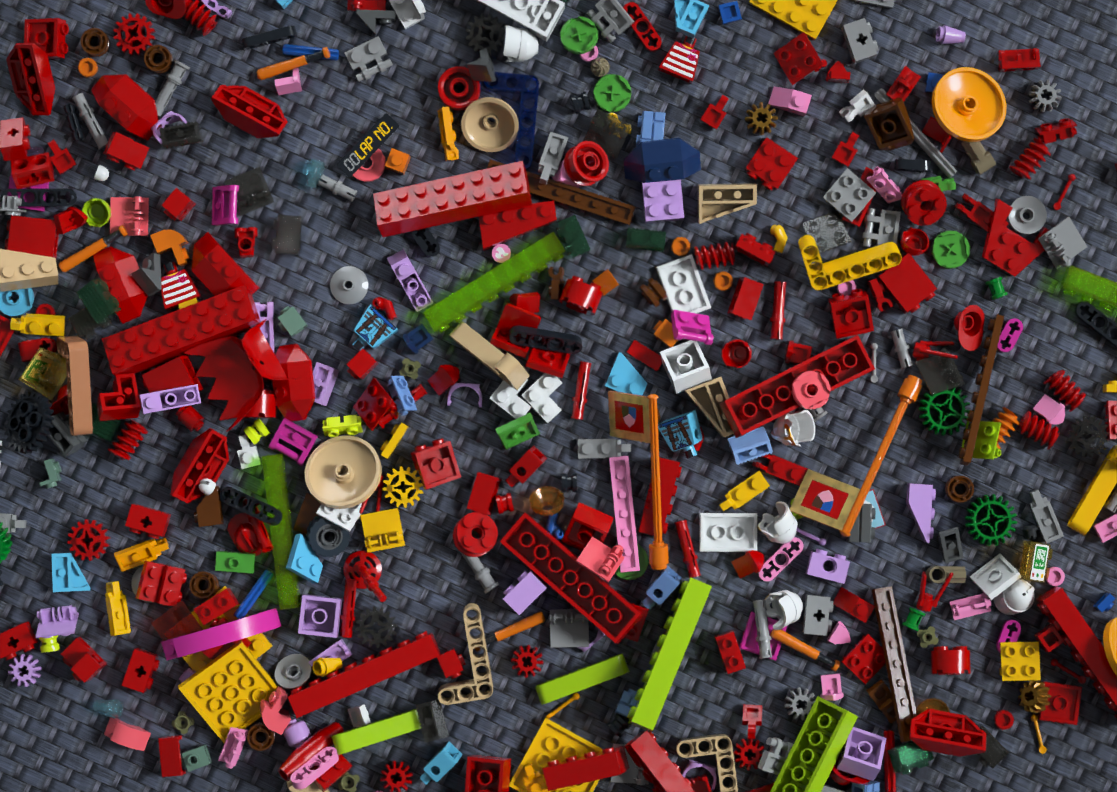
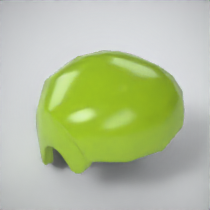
(97, 211)

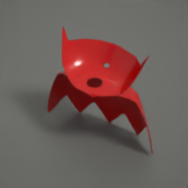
(232, 363)

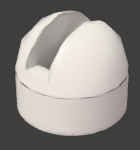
(101, 174)
(207, 486)

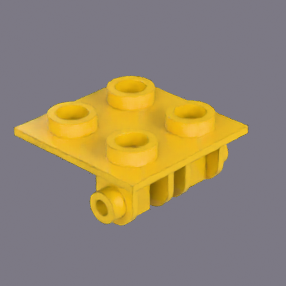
(382, 530)
(1020, 661)

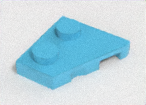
(689, 16)
(625, 377)
(304, 560)
(67, 574)

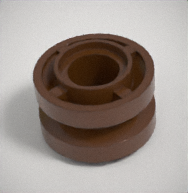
(99, 50)
(156, 50)
(653, 292)
(968, 488)
(195, 585)
(254, 742)

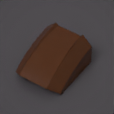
(890, 124)

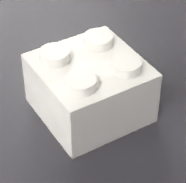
(685, 366)

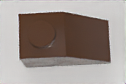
(210, 510)

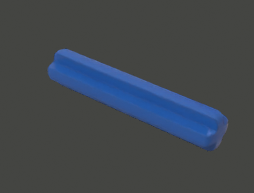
(296, 50)
(253, 594)

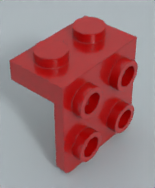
(511, 317)

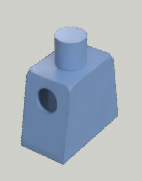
(666, 582)

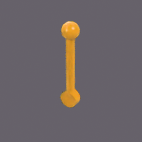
(575, 696)
(1042, 749)

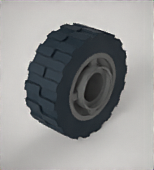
(326, 546)

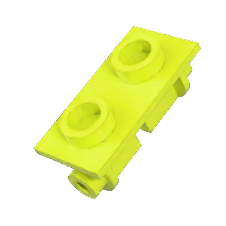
(350, 426)

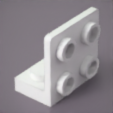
(408, 11)

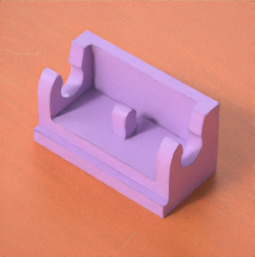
(324, 381)
(337, 650)

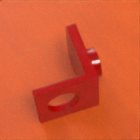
(936, 132)

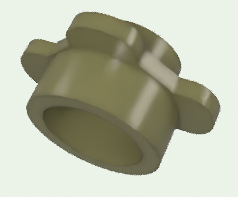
(405, 371)
(922, 636)
(183, 727)
(349, 787)

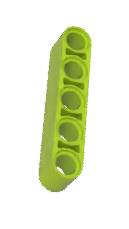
(582, 679)
(376, 731)

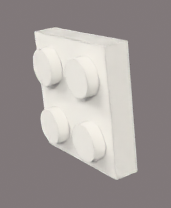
(995, 576)

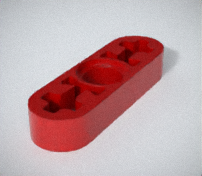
(654, 35)

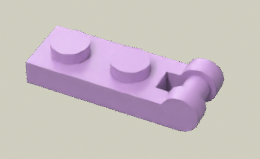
(268, 326)

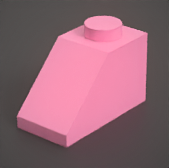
(790, 100)

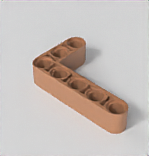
(78, 383)

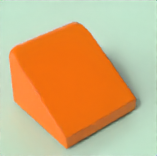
(606, 281)

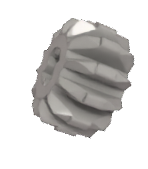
(1045, 88)
(793, 702)

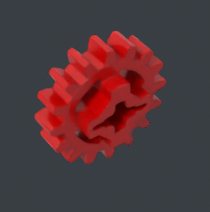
(131, 40)
(89, 549)

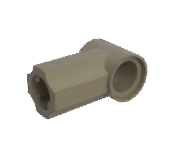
(980, 158)
(959, 574)

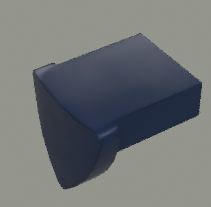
(417, 338)

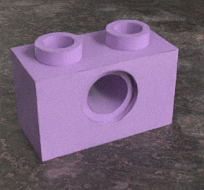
(837, 573)

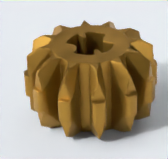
(762, 112)
(1034, 696)

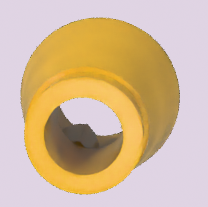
(325, 666)

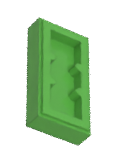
(235, 562)

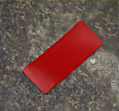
(645, 355)

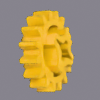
(404, 496)

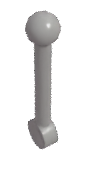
(874, 378)

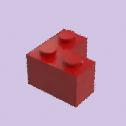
(125, 150)
(121, 403)
(84, 660)

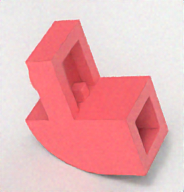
(272, 712)
(126, 734)

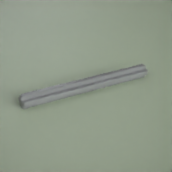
(924, 142)

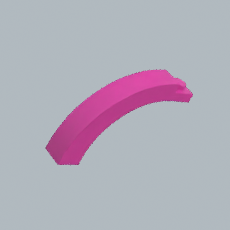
(221, 634)

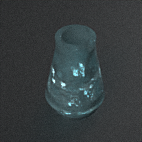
(314, 172)
(111, 708)

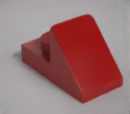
(853, 604)

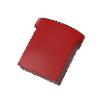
(838, 74)
(69, 220)
(526, 301)
(797, 352)
(444, 378)
(748, 563)

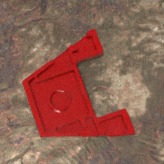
(1006, 247)

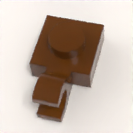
(557, 284)

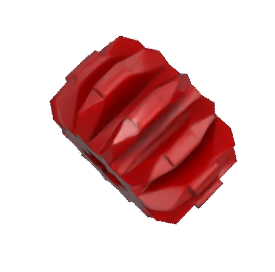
(534, 661)
(745, 760)
(392, 771)

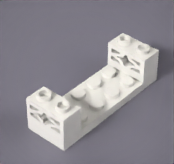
(536, 15)

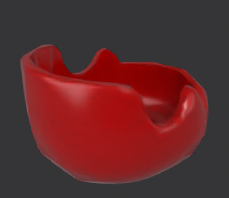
(914, 241)
(736, 353)

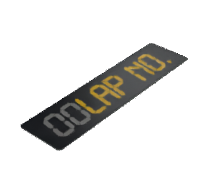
(368, 145)

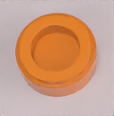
(87, 67)
(680, 246)
(723, 281)

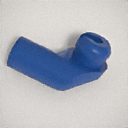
(553, 528)

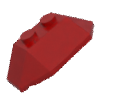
(32, 77)
(127, 104)
(249, 111)
(217, 268)
(116, 270)
(294, 396)
(203, 459)
(947, 733)

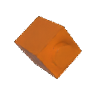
(397, 161)
(664, 333)

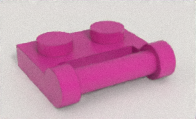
(224, 205)
(691, 327)
(295, 436)

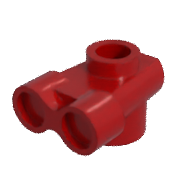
(246, 237)

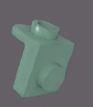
(53, 469)

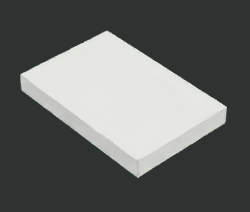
(683, 285)
(727, 532)

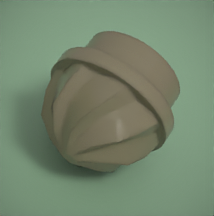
(600, 67)

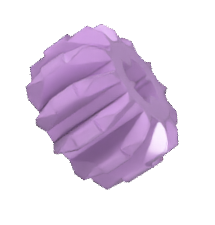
(28, 677)

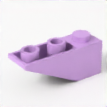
(410, 280)
(169, 399)
(920, 505)

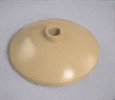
(485, 134)

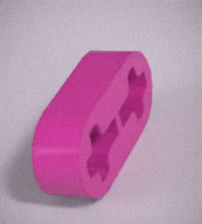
(1013, 337)
(1004, 633)

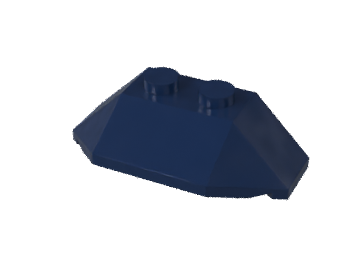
(662, 161)

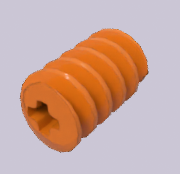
(1007, 420)

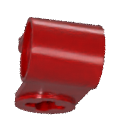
(30, 347)

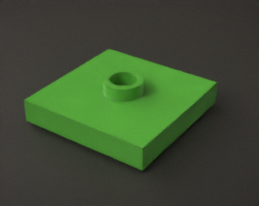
(517, 431)

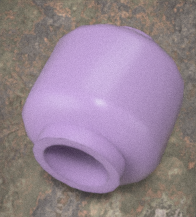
(296, 733)

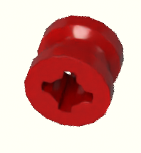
(504, 503)

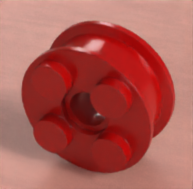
(446, 85)
(576, 165)
(930, 211)
(483, 526)

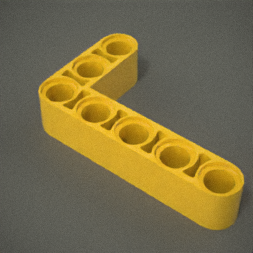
(845, 264)
(1095, 495)

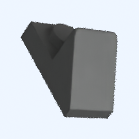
(371, 17)
(482, 68)
(149, 275)
(950, 545)

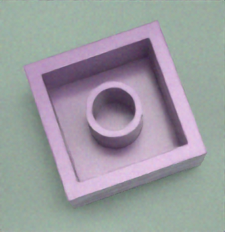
(662, 201)
(524, 592)
(320, 615)
(862, 754)

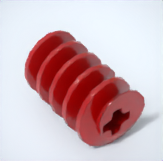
(199, 17)
(1030, 159)
(714, 255)
(1066, 389)
(1038, 429)
(128, 440)

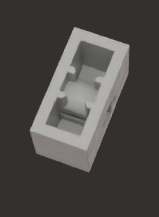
(851, 34)
(810, 623)

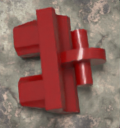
(903, 84)

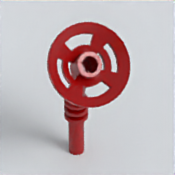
(365, 580)

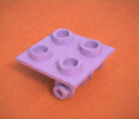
(53, 624)

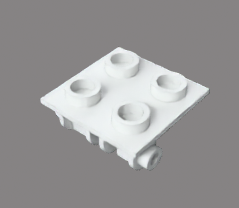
(342, 517)

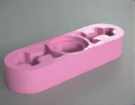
(773, 572)
(324, 759)

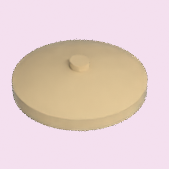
(343, 472)

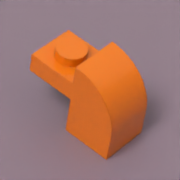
(171, 240)

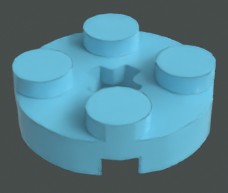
(19, 308)

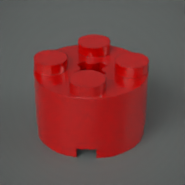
(581, 296)
(264, 407)
(950, 661)

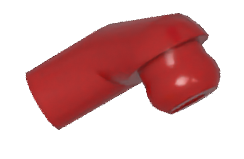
(386, 306)

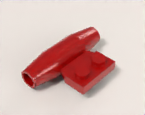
(309, 749)

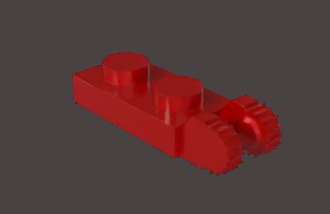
(978, 214)
(783, 469)

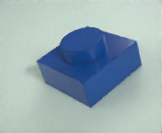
(729, 12)
(932, 80)
(1104, 603)

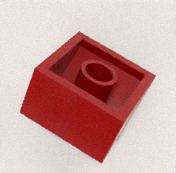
(585, 524)

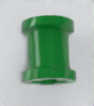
(996, 288)
(913, 619)

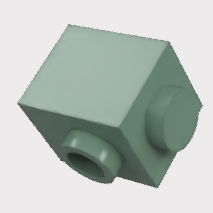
(291, 321)
(196, 758)

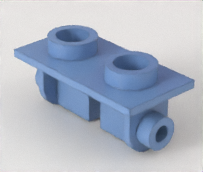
(399, 387)

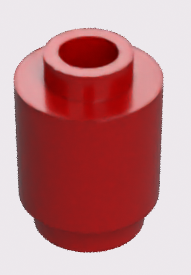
(190, 418)

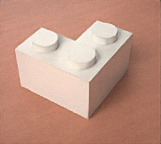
(539, 398)
(507, 399)

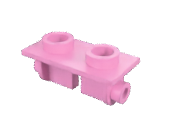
(885, 186)
(970, 606)
(233, 746)

